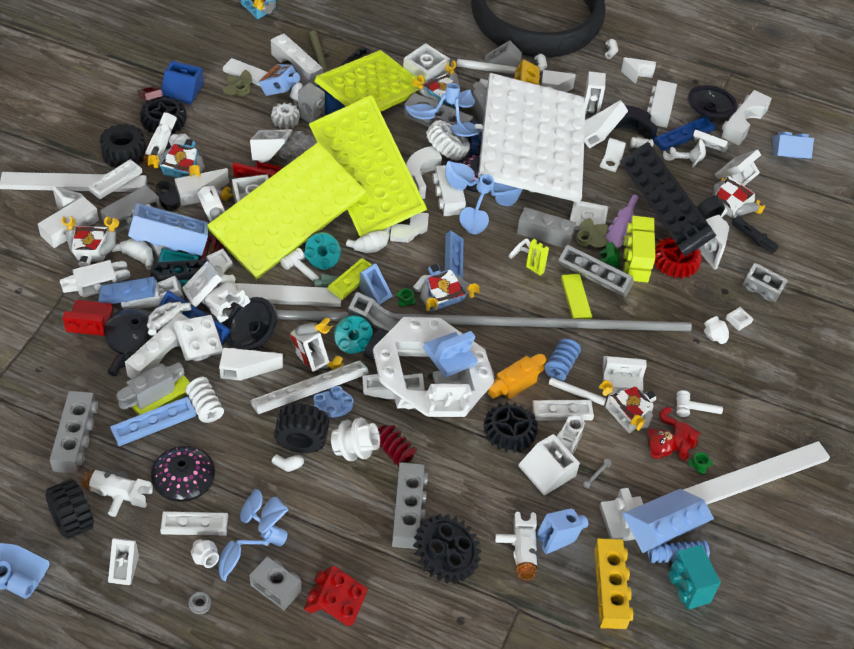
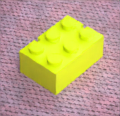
(639, 248)

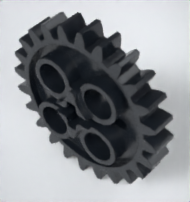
(447, 548)

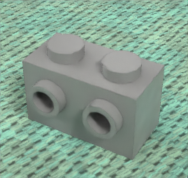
(764, 282)

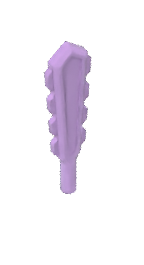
(618, 230)

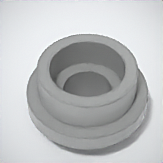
(199, 597)

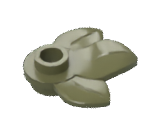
(238, 85)
(594, 233)

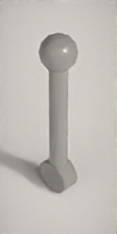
(606, 464)

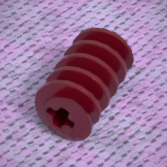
(395, 446)

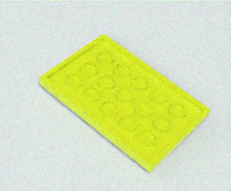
(368, 76)

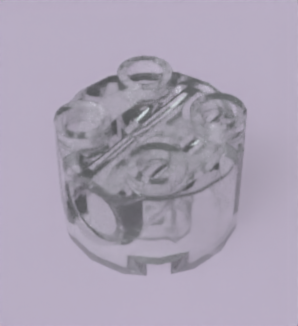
(295, 146)

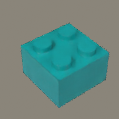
(694, 577)

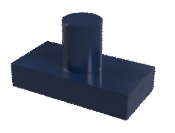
(475, 140)

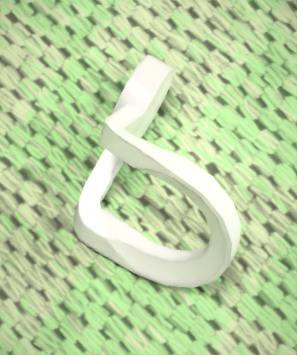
(518, 248)

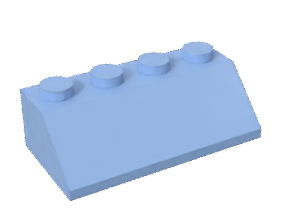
(168, 229)
(666, 518)

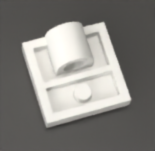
(198, 338)

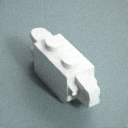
(90, 278)

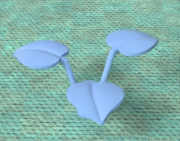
(452, 96)
(472, 219)
(271, 513)

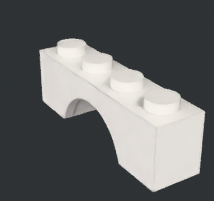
(285, 49)
(737, 127)
(154, 350)

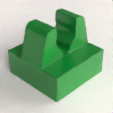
(611, 255)

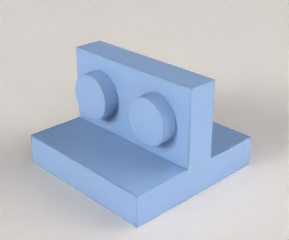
(452, 352)

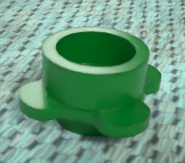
(406, 297)
(702, 458)

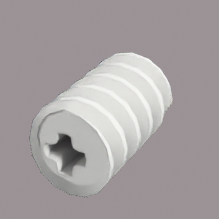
(204, 400)

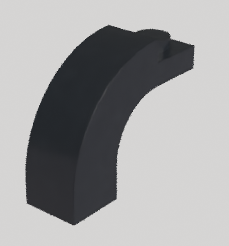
(639, 121)

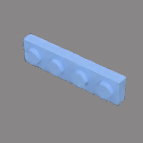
(153, 421)

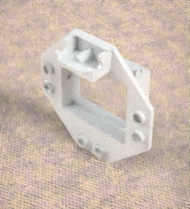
(441, 399)

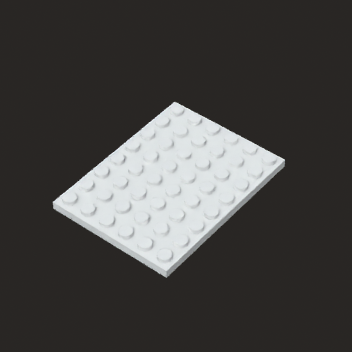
(533, 138)

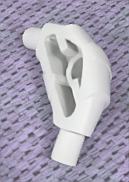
(371, 241)
(138, 250)
(164, 314)

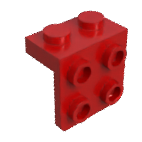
(87, 317)
(336, 595)

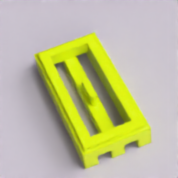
(540, 259)

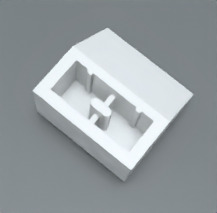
(549, 465)

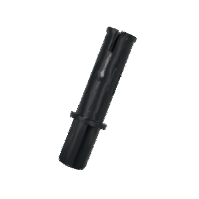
(754, 234)

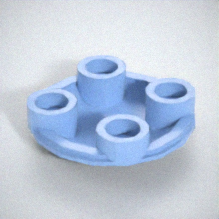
(334, 402)

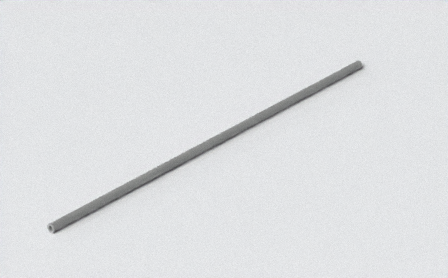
(503, 321)

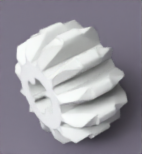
(285, 116)

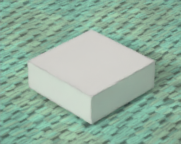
(739, 318)

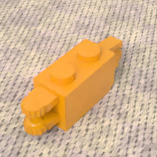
(517, 377)

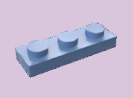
(454, 253)
(128, 290)

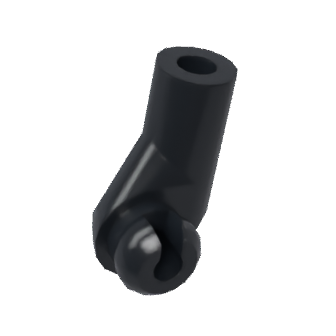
(118, 362)

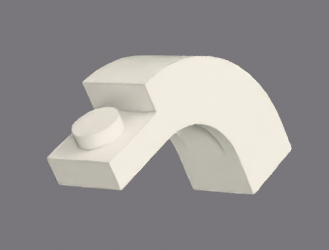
(421, 163)

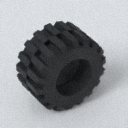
(122, 144)
(301, 428)
(69, 508)

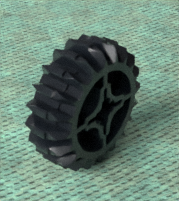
(153, 111)
(510, 427)

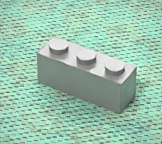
(123, 208)
(546, 227)

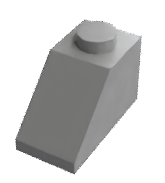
(505, 54)

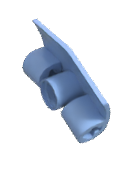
(22, 569)

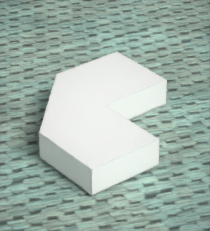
(406, 233)

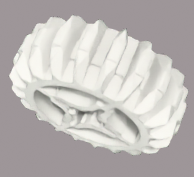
(446, 141)

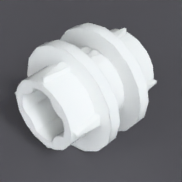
(355, 439)

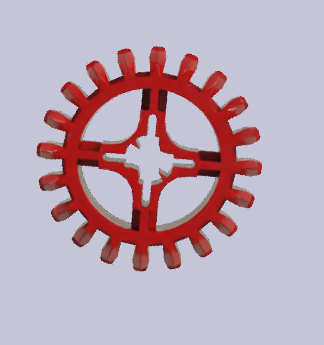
(672, 261)

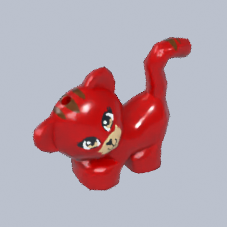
(665, 443)

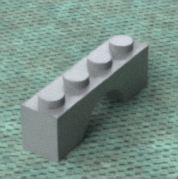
(373, 312)

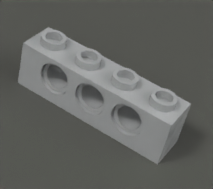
(444, 113)
(596, 271)
(61, 457)
(409, 476)

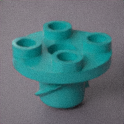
(322, 250)
(353, 334)

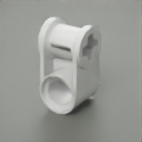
(570, 437)

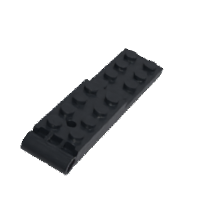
(667, 199)

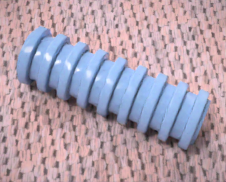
(668, 552)

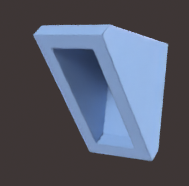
(374, 285)

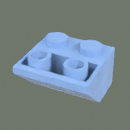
(792, 146)

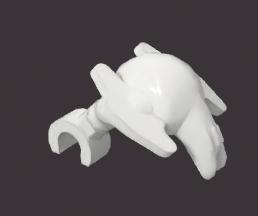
(696, 154)

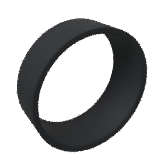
(711, 207)

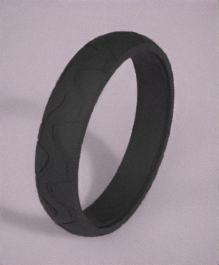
(533, 42)

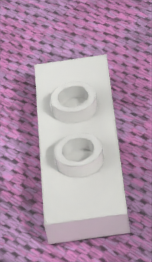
(115, 179)

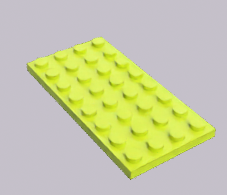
(368, 152)
(286, 210)

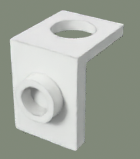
(613, 153)

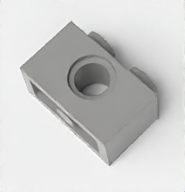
(311, 103)
(282, 593)

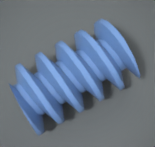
(562, 359)

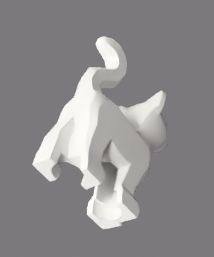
(224, 296)

